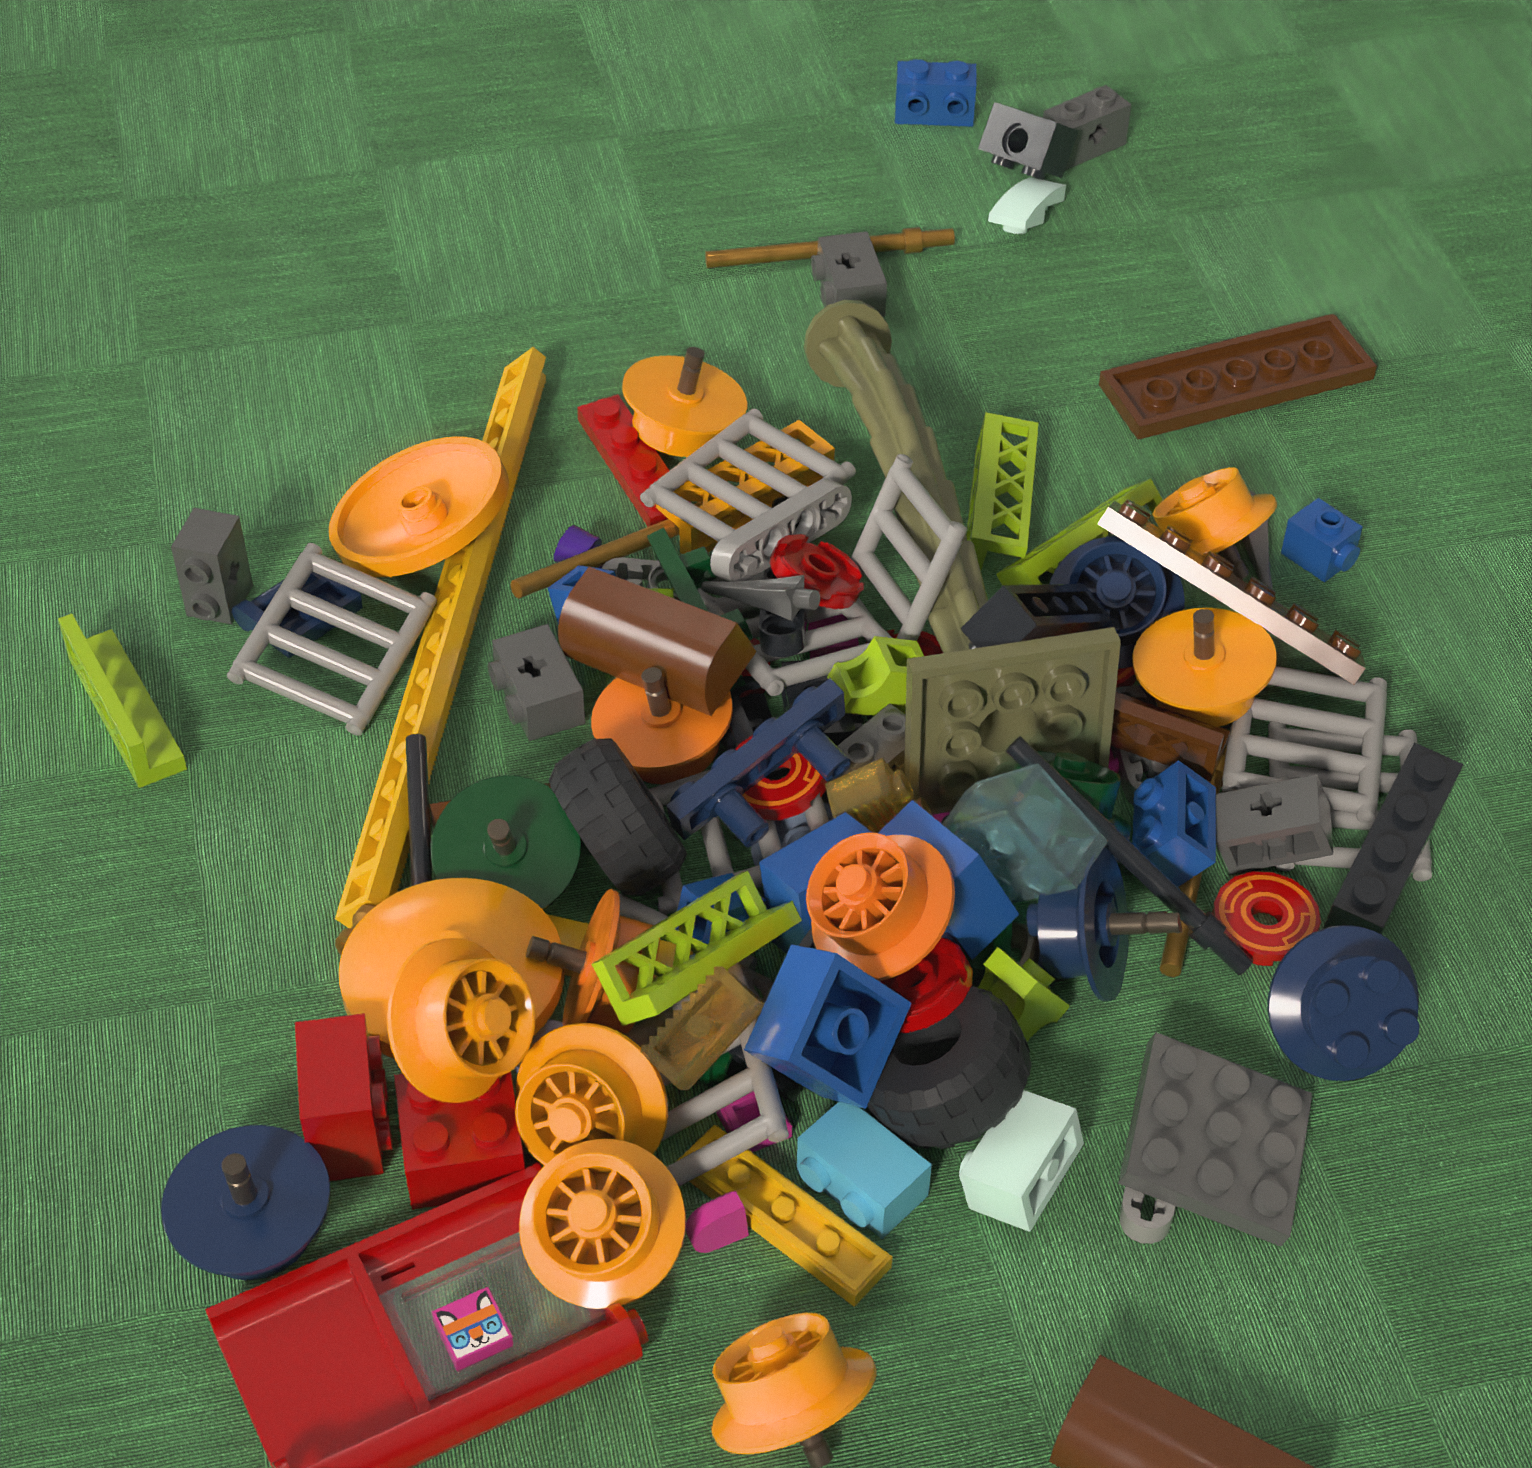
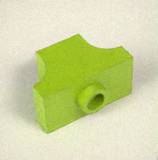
(876, 676)
(1023, 991)

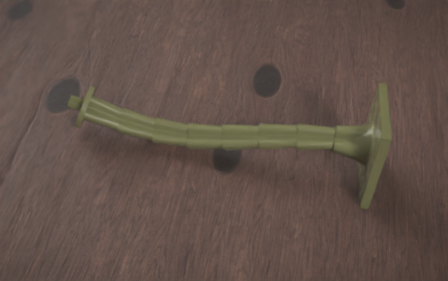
(965, 701)

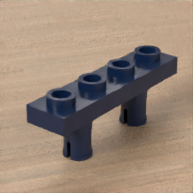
(771, 745)

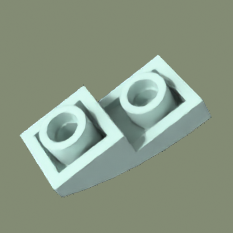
(1026, 204)

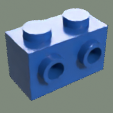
(935, 93)
(1176, 822)

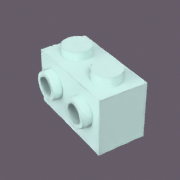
(1022, 1161)

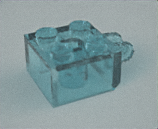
(1027, 833)

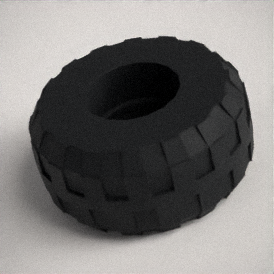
(617, 817)
(954, 1076)

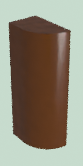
(635, 628)
(1138, 1424)

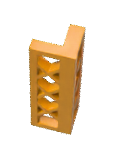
(692, 538)

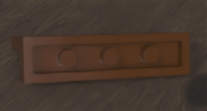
(1167, 736)

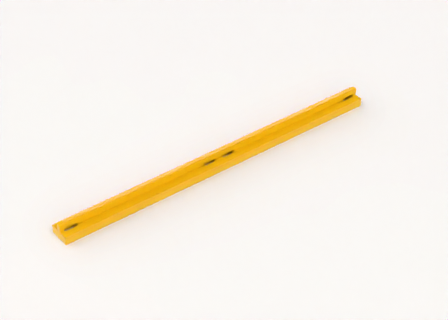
(441, 654)

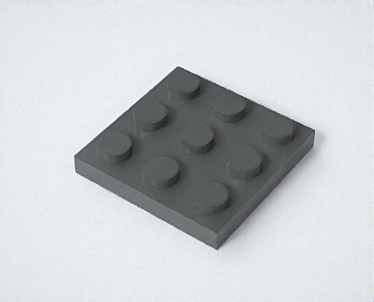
(1217, 1139)

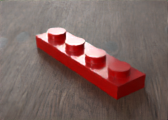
(626, 455)

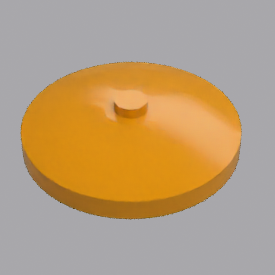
(419, 506)
(440, 909)

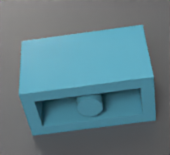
(863, 1168)

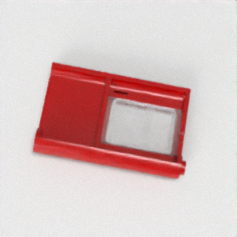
(347, 1352)

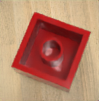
(343, 1095)
(459, 1144)

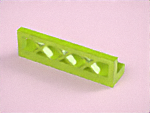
(985, 490)
(1083, 530)
(123, 704)
(688, 970)

